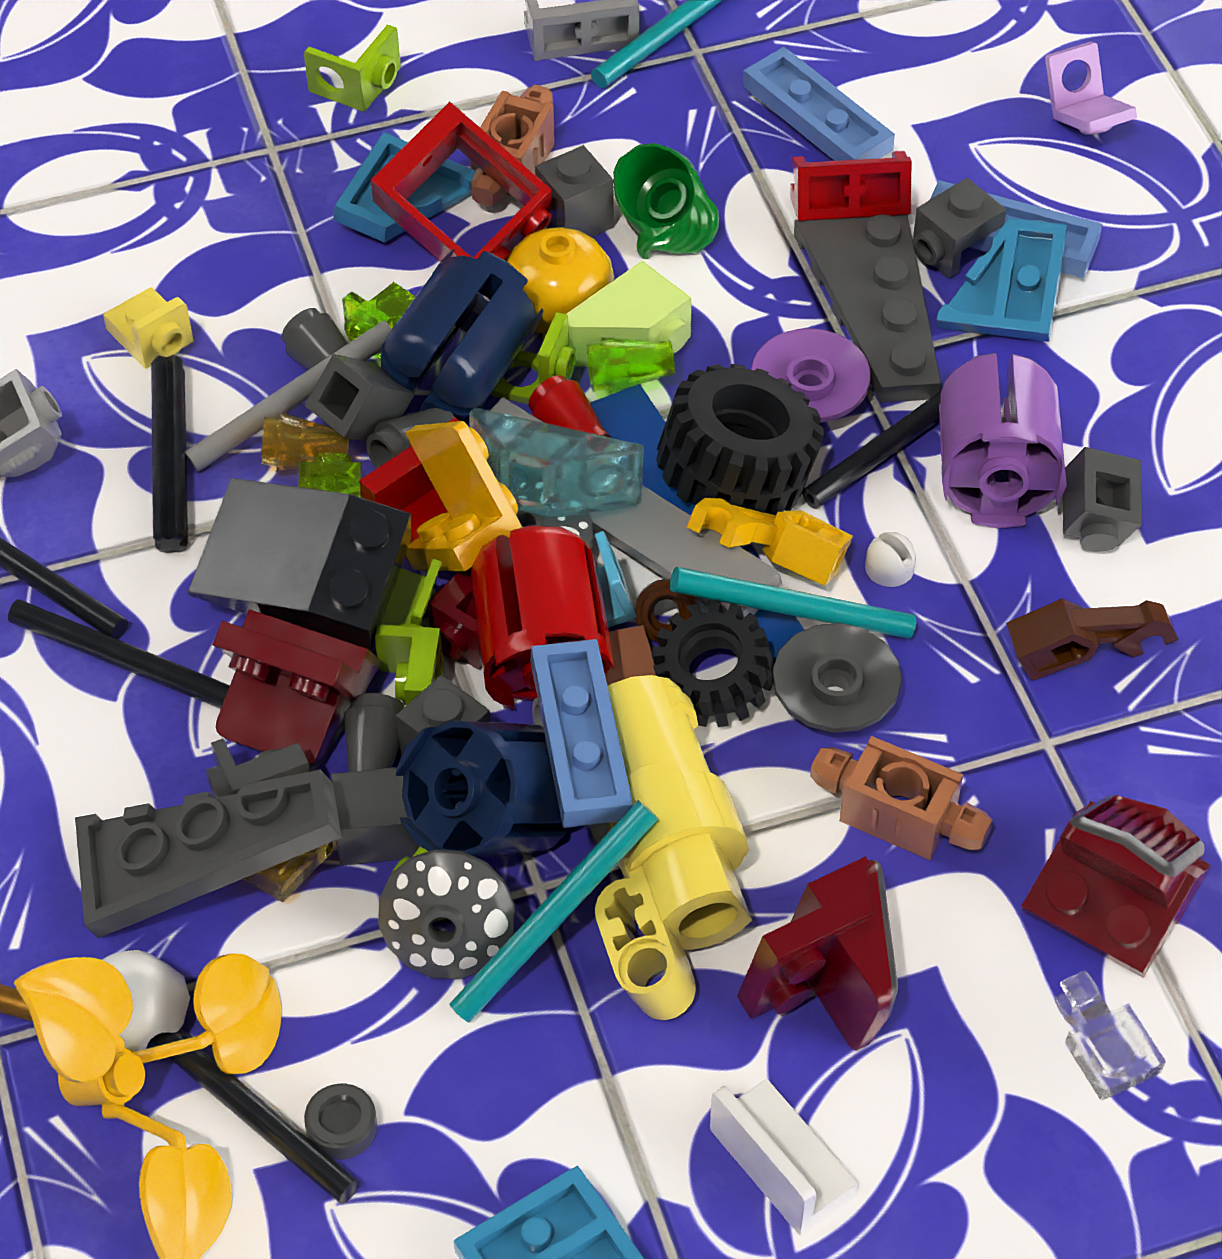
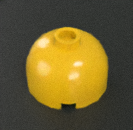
(560, 270)

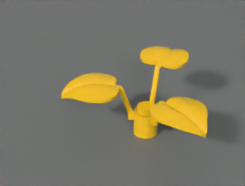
(78, 1019)

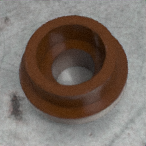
(650, 597)

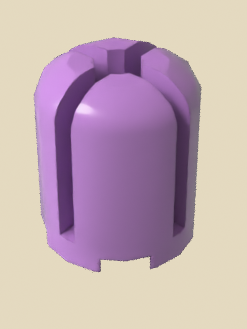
(1019, 441)

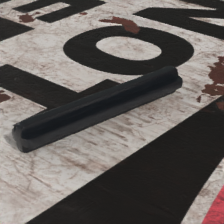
(168, 454)

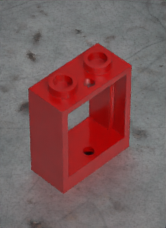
(428, 151)

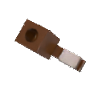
(1069, 634)

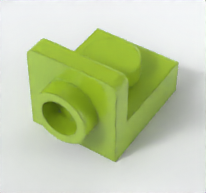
(412, 654)

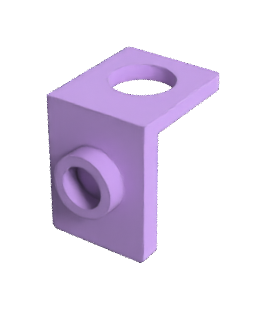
(1087, 106)

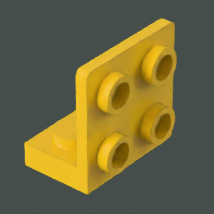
(474, 499)

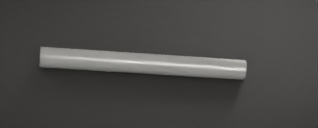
(280, 401)

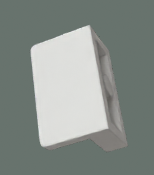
(781, 1154)

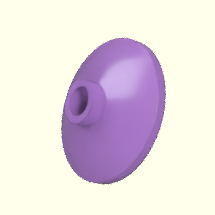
(819, 365)

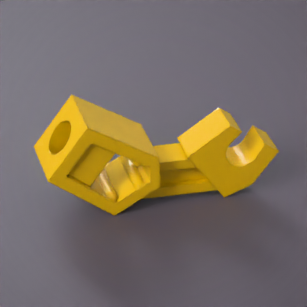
(789, 538)

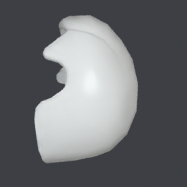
(157, 996)

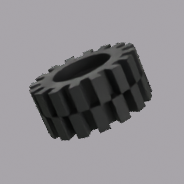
(709, 632)

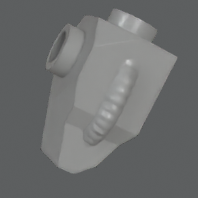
(26, 425)

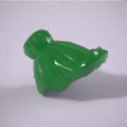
(664, 200)

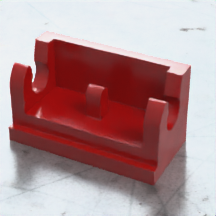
(851, 187)

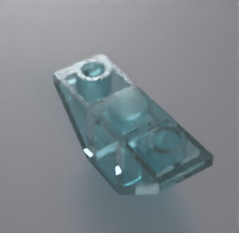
(560, 468)

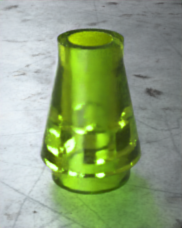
(627, 363)

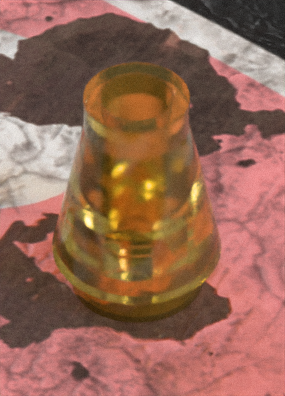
(297, 440)

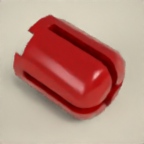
(530, 593)

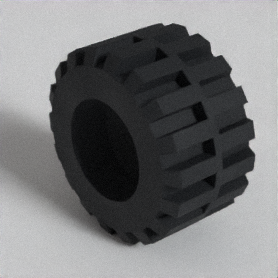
(739, 439)

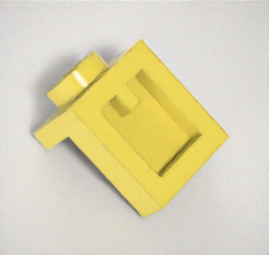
(150, 326)

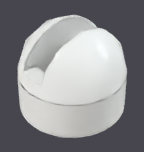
(883, 559)

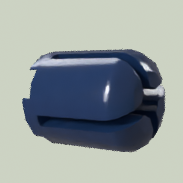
(453, 303)
(480, 789)

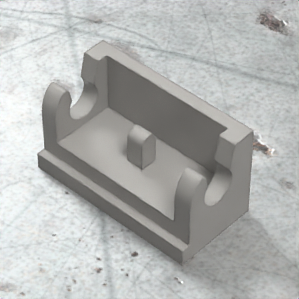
(580, 27)

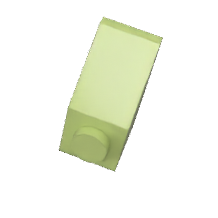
(633, 307)

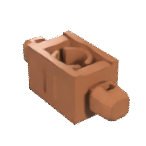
(521, 127)
(892, 771)

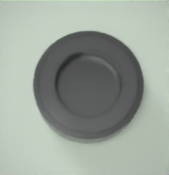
(341, 1120)

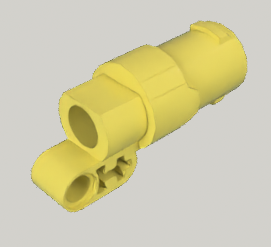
(683, 868)

